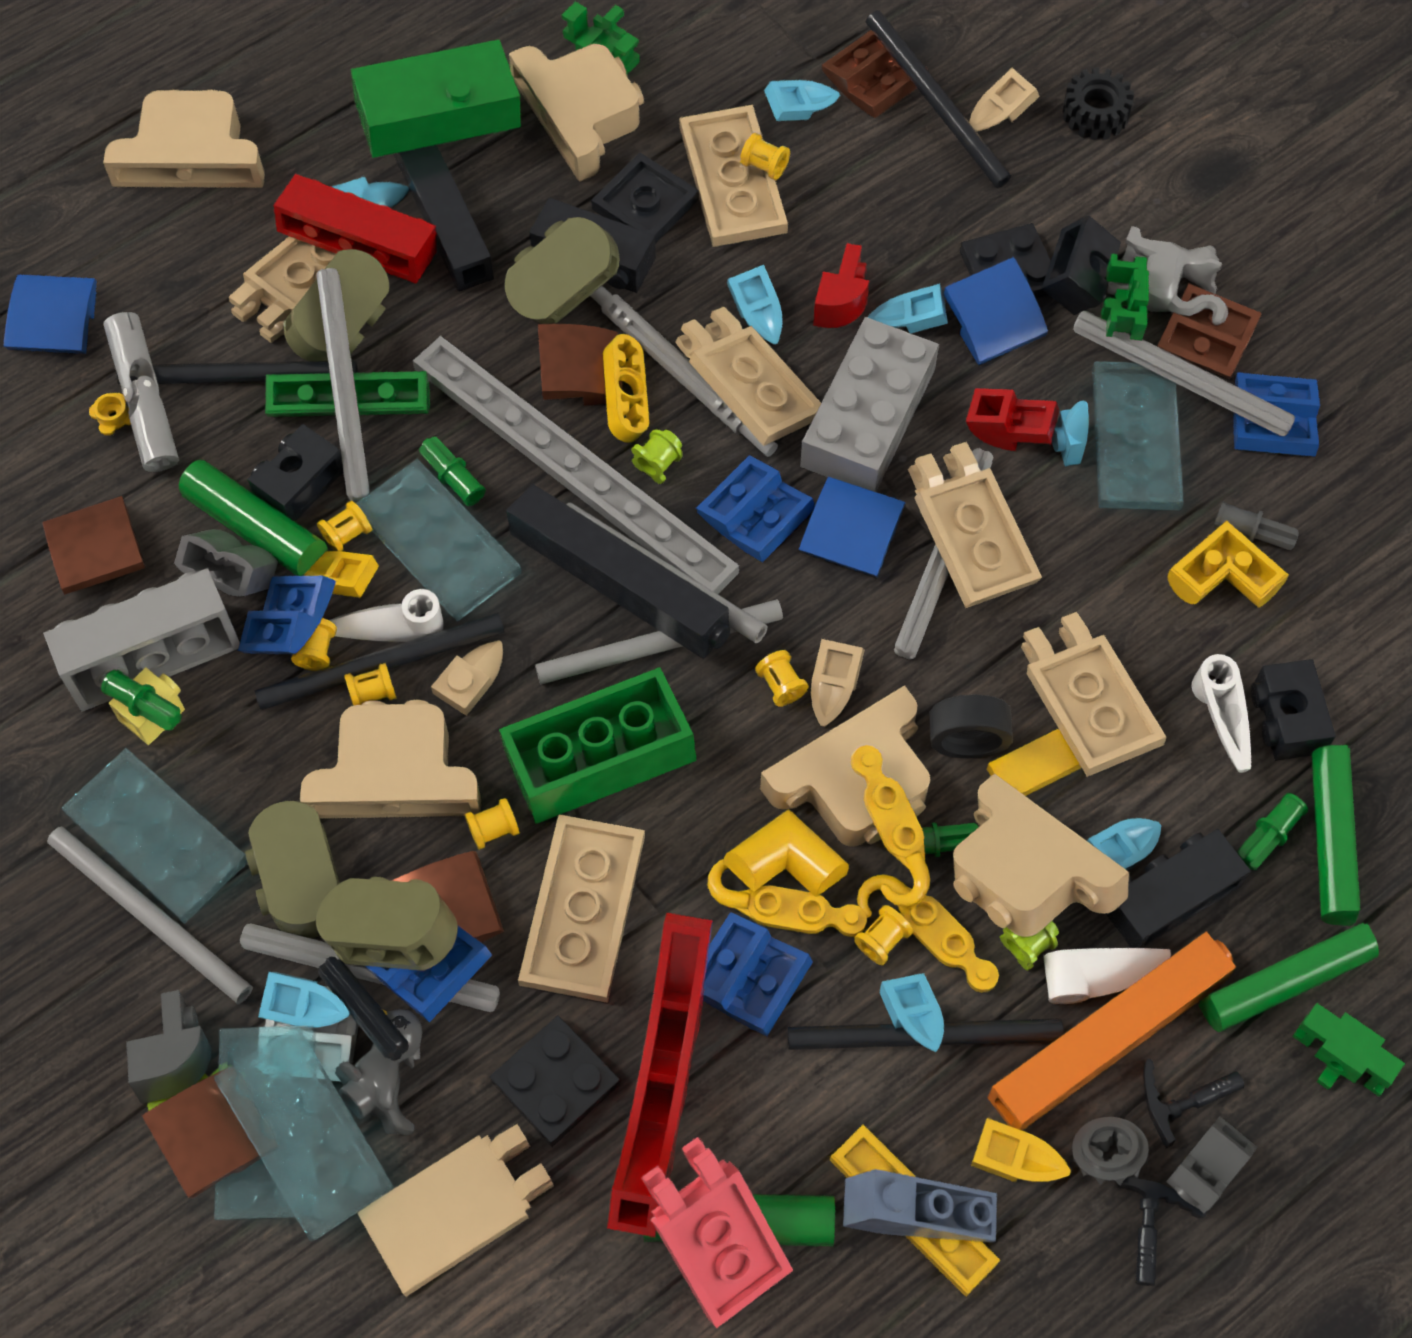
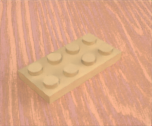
(735, 199)
(582, 908)

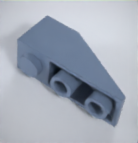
(918, 1207)

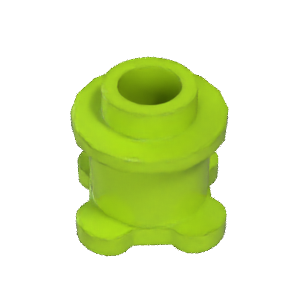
(657, 454)
(1028, 948)

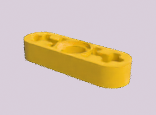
(619, 402)

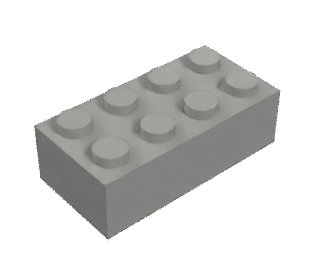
(869, 405)
(157, 629)

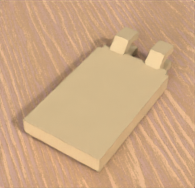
(279, 283)
(748, 376)
(972, 527)
(1090, 697)
(452, 1208)

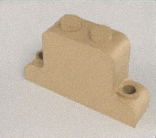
(579, 101)
(185, 143)
(392, 767)
(824, 772)
(1031, 865)

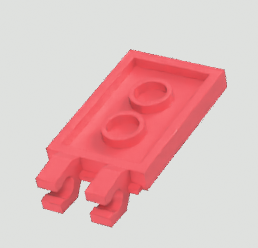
(716, 1234)

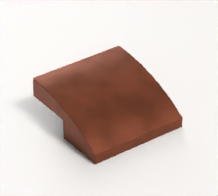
(868, 75)
(1207, 344)
(573, 361)
(93, 545)
(465, 891)
(201, 1136)

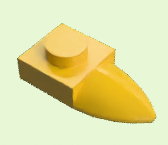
(348, 569)
(1017, 1155)

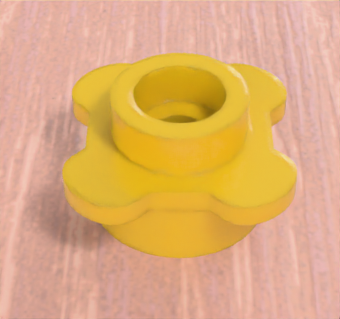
(106, 405)

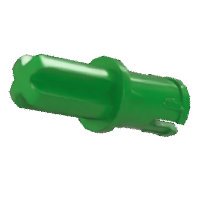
(452, 471)
(141, 700)
(1272, 830)
(945, 837)

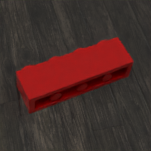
(345, 221)

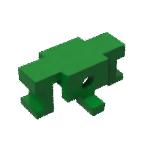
(602, 32)
(1135, 297)
(1348, 1050)

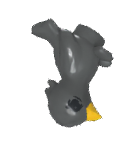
(375, 1080)

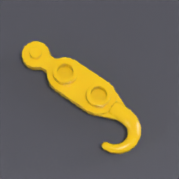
(894, 823)
(787, 907)
(937, 932)

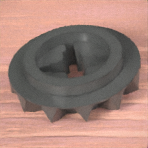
(1098, 1137)

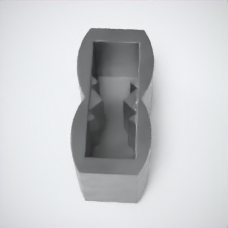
(233, 567)

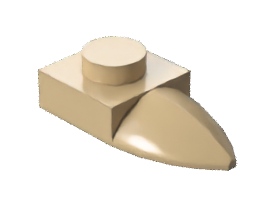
(1003, 100)
(469, 677)
(834, 679)

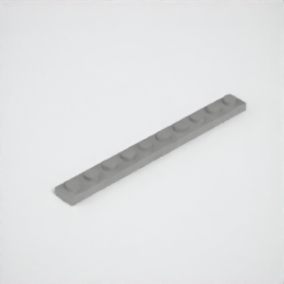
(575, 466)

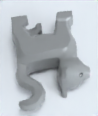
(1166, 267)

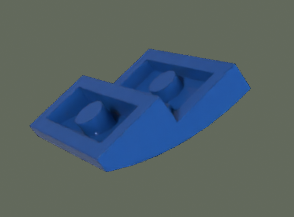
(996, 311)
(50, 314)
(1291, 394)
(755, 508)
(852, 526)
(289, 615)
(752, 973)
(433, 988)

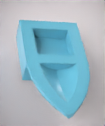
(798, 98)
(379, 192)
(758, 302)
(914, 310)
(1072, 433)
(1128, 841)
(300, 1002)
(914, 1008)

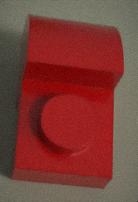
(842, 295)
(1004, 420)

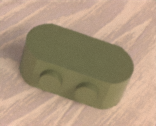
(561, 270)
(362, 288)
(293, 865)
(387, 923)

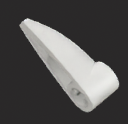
(394, 621)
(1226, 706)
(1092, 973)

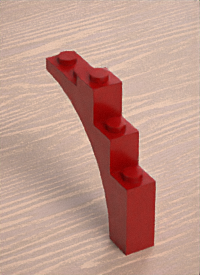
(663, 1071)

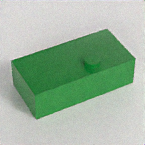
(436, 98)
(598, 745)

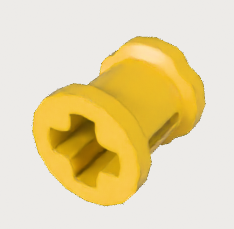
(753, 155)
(344, 526)
(314, 652)
(781, 678)
(370, 686)
(492, 823)
(883, 935)

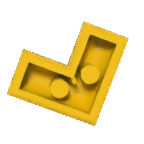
(1229, 557)
(789, 846)

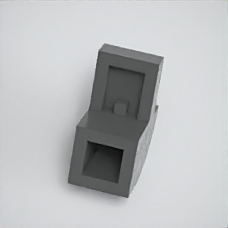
(169, 1061)
(1211, 1165)

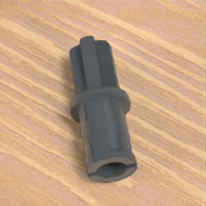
(1255, 526)

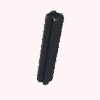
(363, 1008)

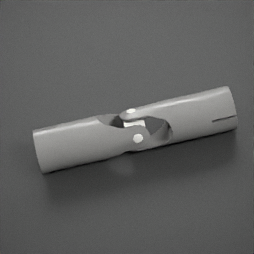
(142, 395)

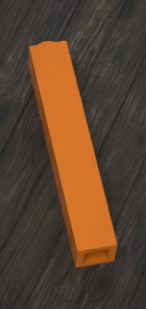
(1112, 1032)

